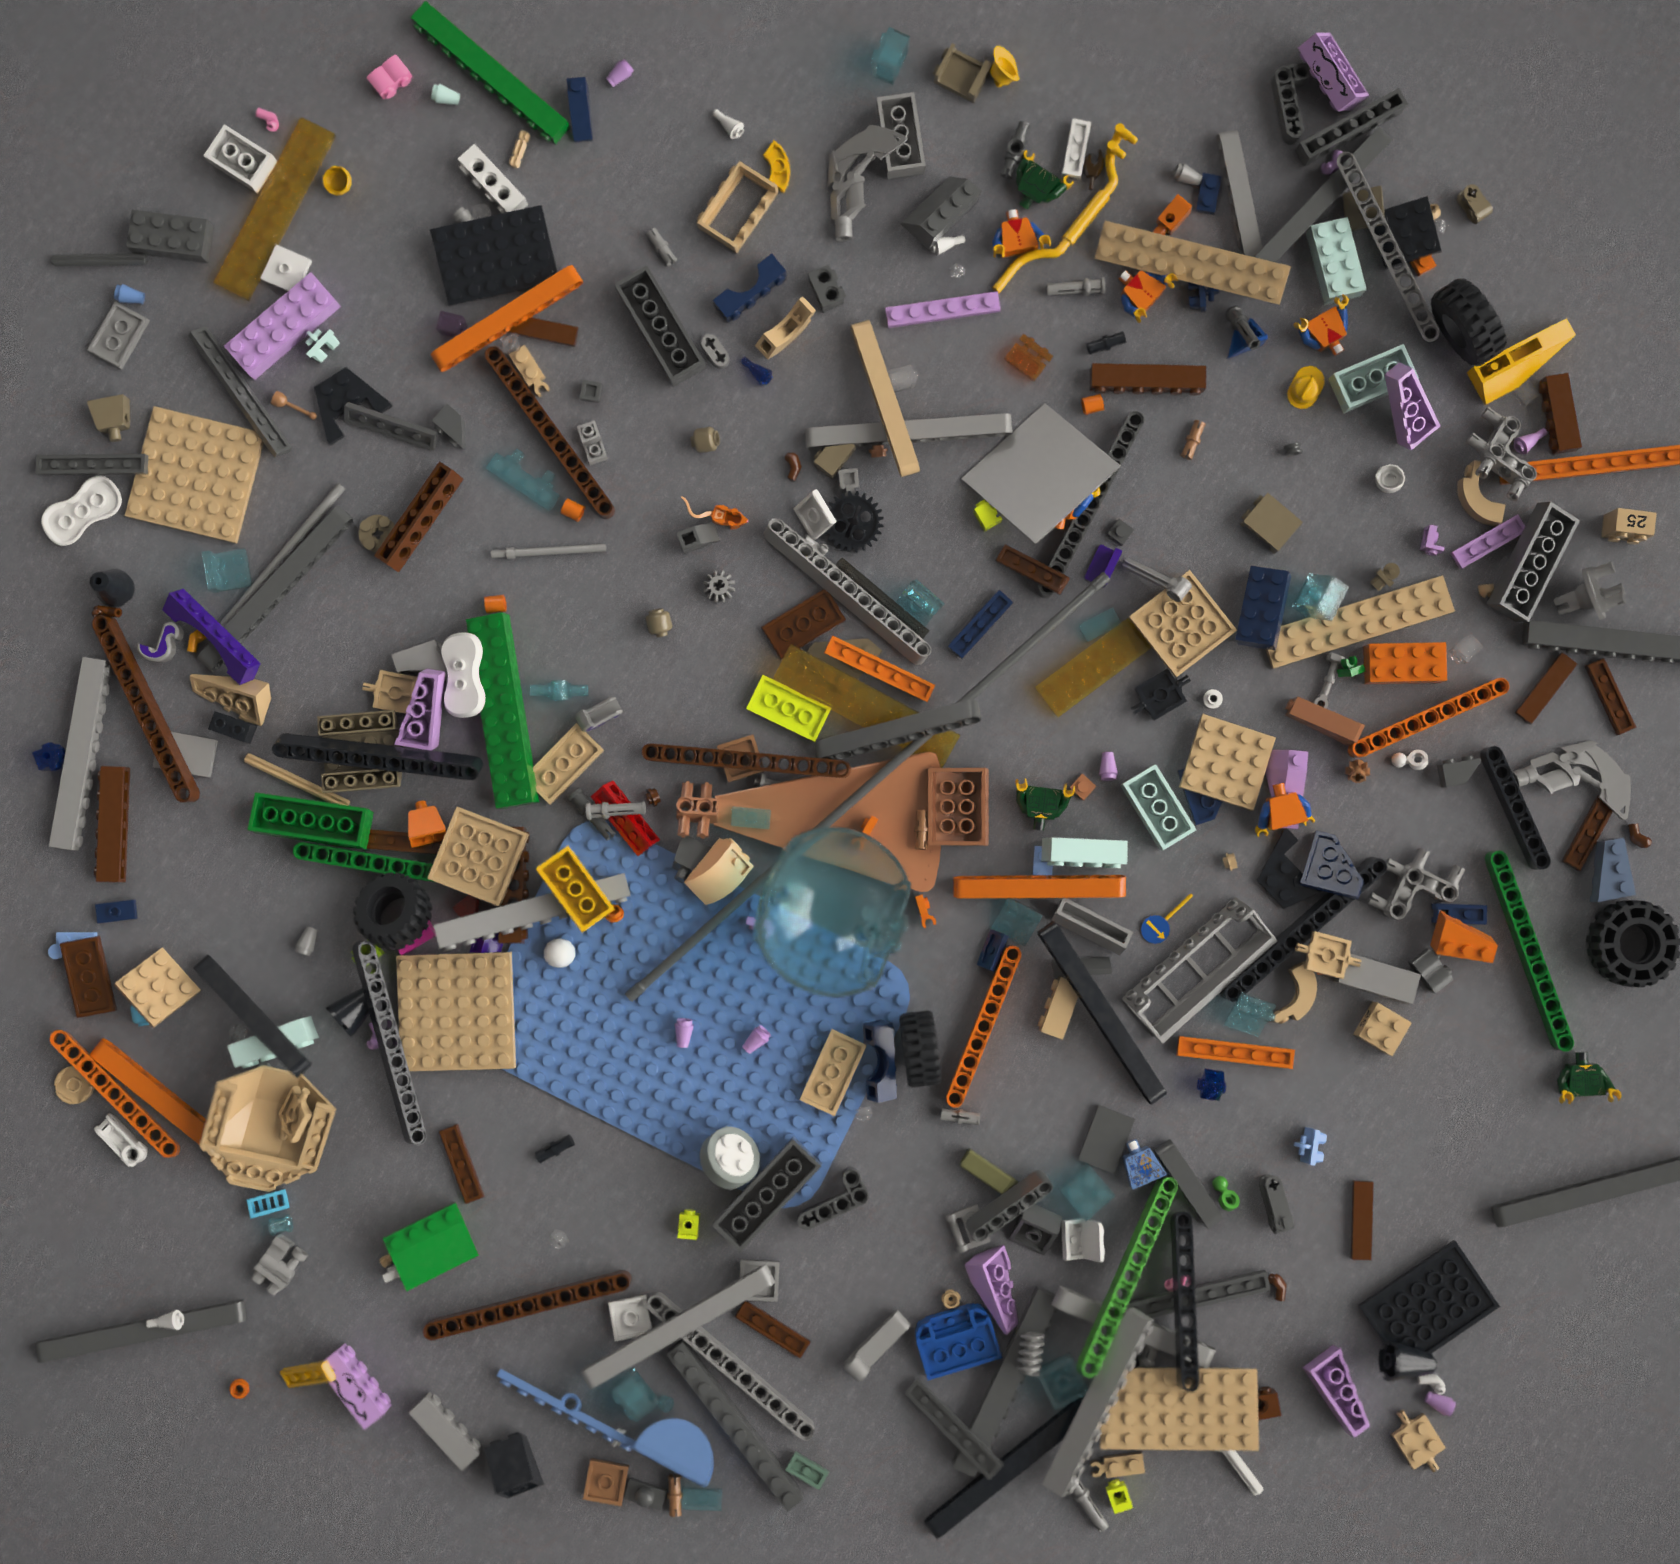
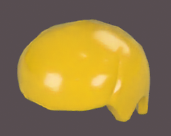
(337, 180)

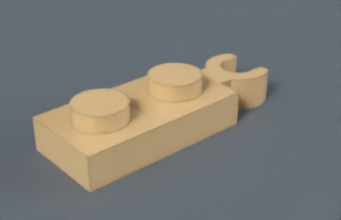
(529, 369)
(1119, 1465)

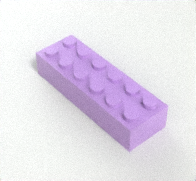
(282, 326)

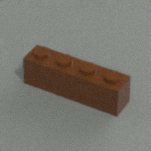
(1560, 413)

